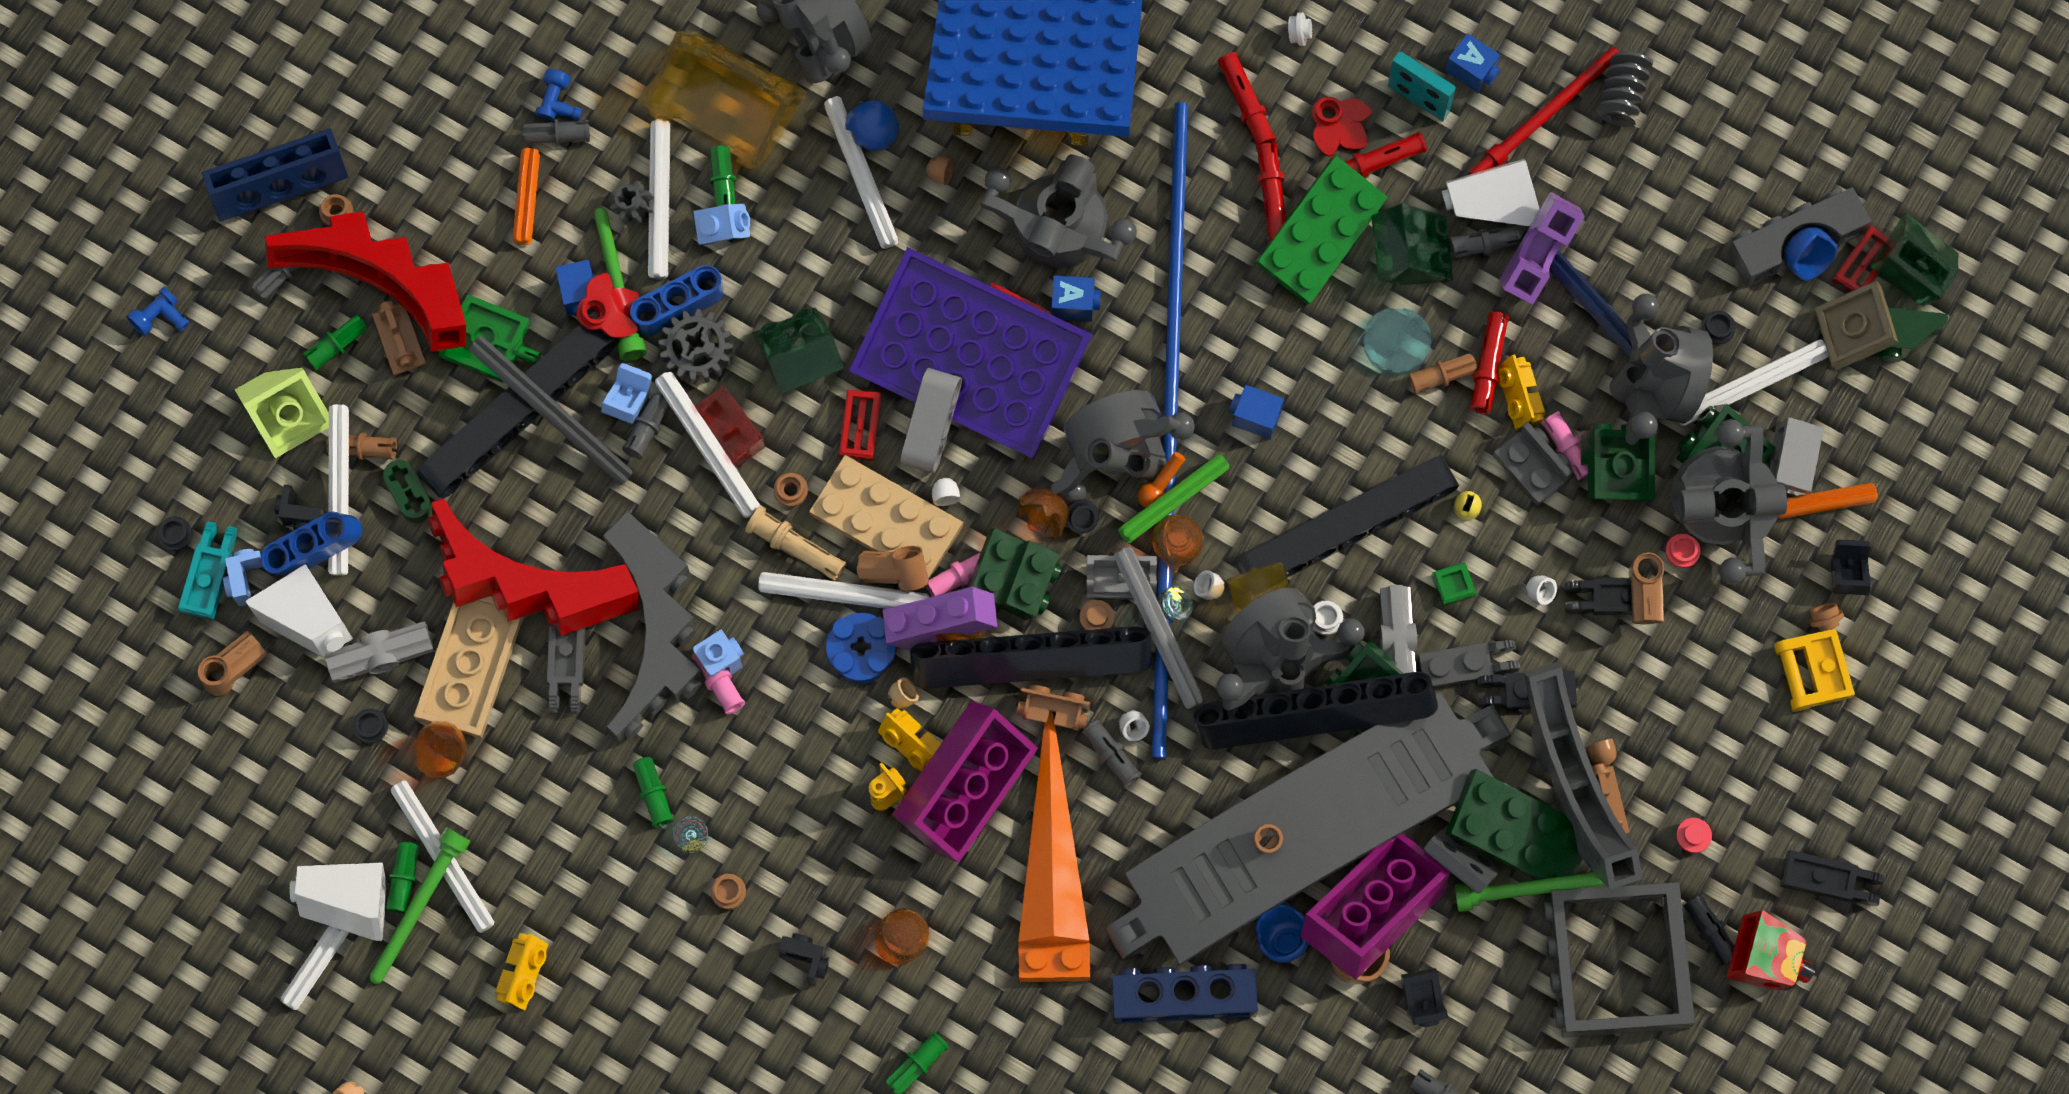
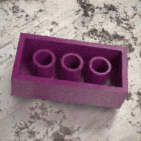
(965, 781)
(1375, 905)

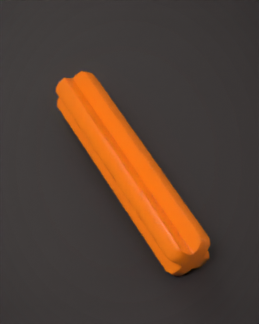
(526, 196)
(1830, 500)

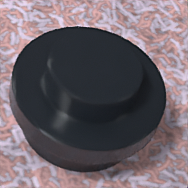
(1719, 326)
(1082, 516)
(174, 533)
(370, 725)

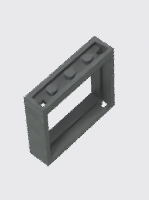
(1676, 953)

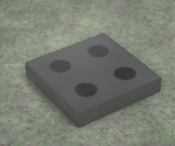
(1463, 861)

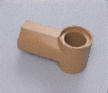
(901, 567)
(1645, 592)
(234, 661)

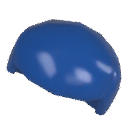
(873, 125)
(1810, 253)
(1280, 934)

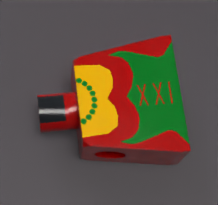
(1768, 954)

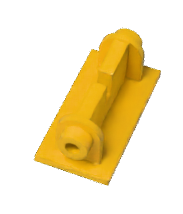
(1515, 379)
(900, 732)
(886, 788)
(528, 956)

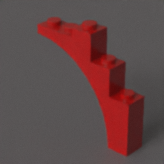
(387, 264)
(567, 598)

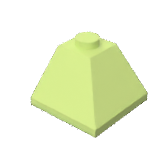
(284, 408)

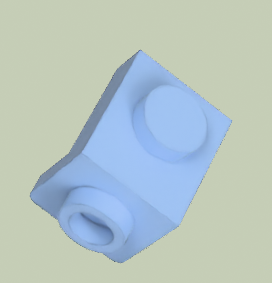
(722, 223)
(627, 394)
(236, 582)
(719, 653)

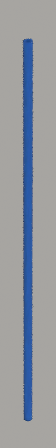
(1171, 390)

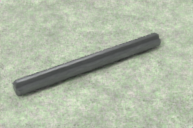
(550, 410)

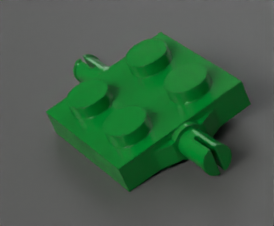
(499, 327)

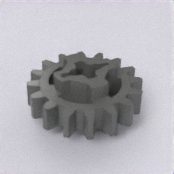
(707, 354)

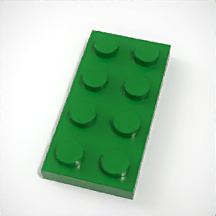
(1321, 230)

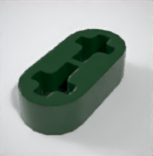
(414, 487)

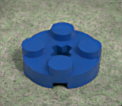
(846, 662)

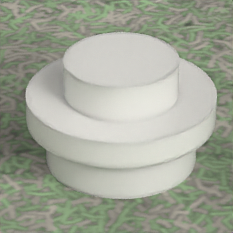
(1299, 29)
(1327, 618)

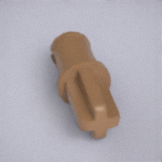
(1442, 373)
(367, 446)

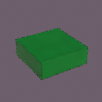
(1453, 584)

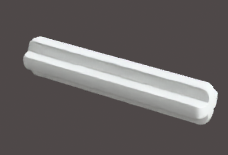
(313, 967)

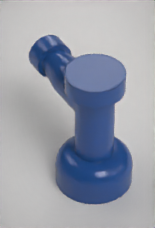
(550, 107)
(162, 304)

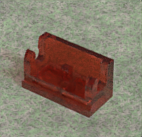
(730, 426)

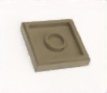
(1856, 325)

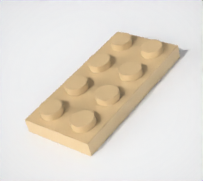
(884, 514)
(468, 667)

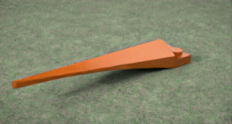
(1053, 918)

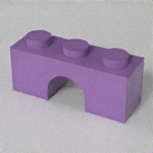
(1531, 262)
(921, 621)

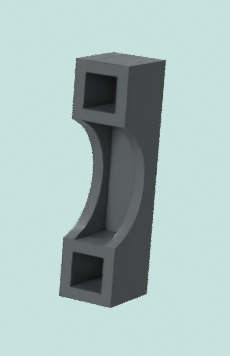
(1759, 252)

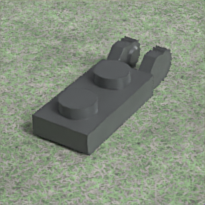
(1466, 663)
(565, 667)

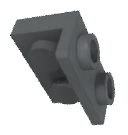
(1534, 464)

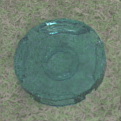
(1397, 341)

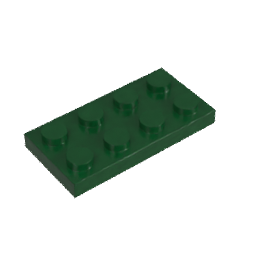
(1514, 829)

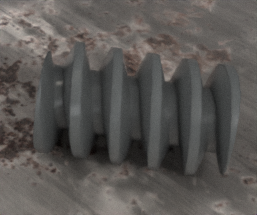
(1622, 87)

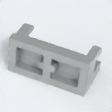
(1795, 455)
(1107, 581)

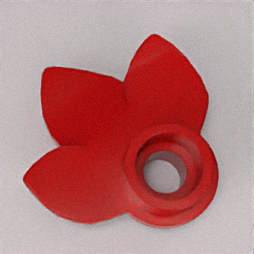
(1342, 129)
(611, 305)

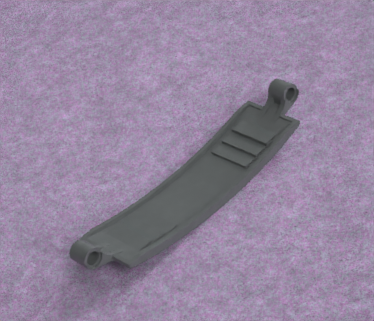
(1327, 817)

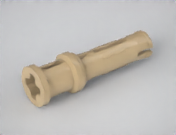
(782, 536)

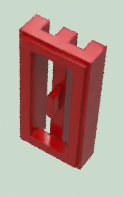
(1850, 284)
(857, 453)

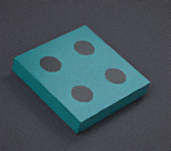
(1421, 86)

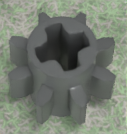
(631, 210)

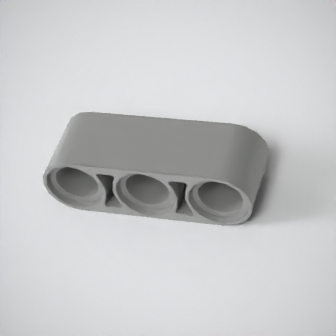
(931, 420)

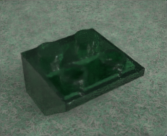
(1411, 246)
(1917, 261)
(798, 349)

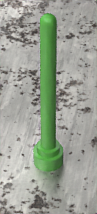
(633, 346)
(451, 846)
(1468, 898)

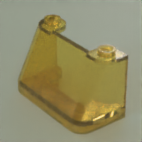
(723, 96)

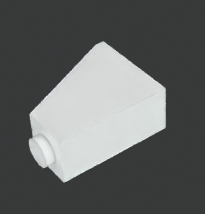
(1494, 195)
(301, 613)
(343, 897)

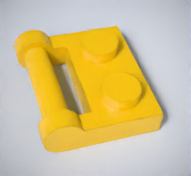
(1825, 666)

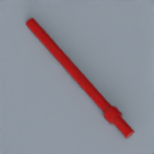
(1499, 153)

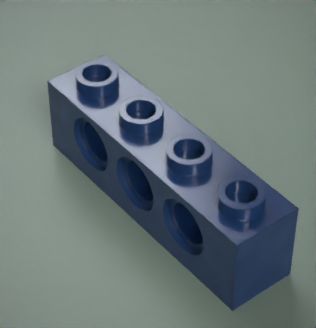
(274, 174)
(1167, 1007)

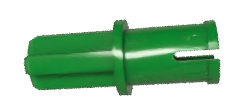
(722, 175)
(335, 342)
(652, 792)
(402, 878)
(916, 1063)

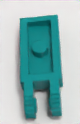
(206, 573)

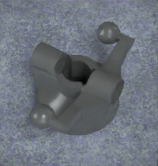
(825, 33)
(1048, 239)
(1663, 374)
(1118, 437)
(1758, 505)
(1276, 643)

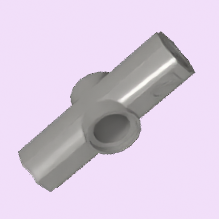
(1397, 630)
(379, 652)

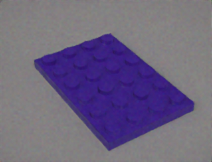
(1006, 351)

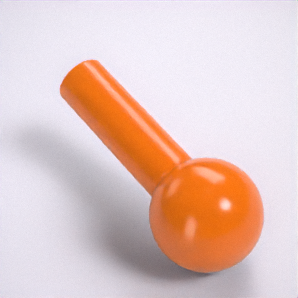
(1153, 490)

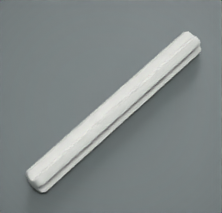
(861, 174)
(659, 205)
(1764, 376)
(707, 444)
(338, 477)
(836, 591)
(430, 838)

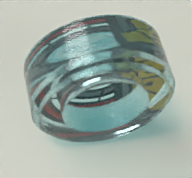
(1176, 603)
(690, 834)

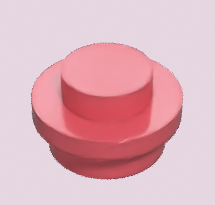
(1682, 550)
(1693, 835)

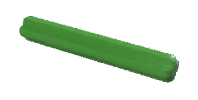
(1173, 498)

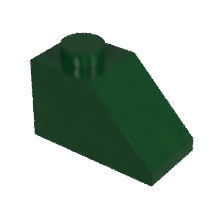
(1912, 331)

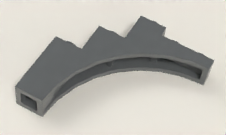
(663, 668)
(1577, 792)

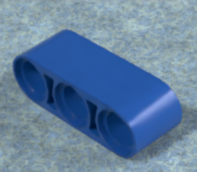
(685, 286)
(326, 543)

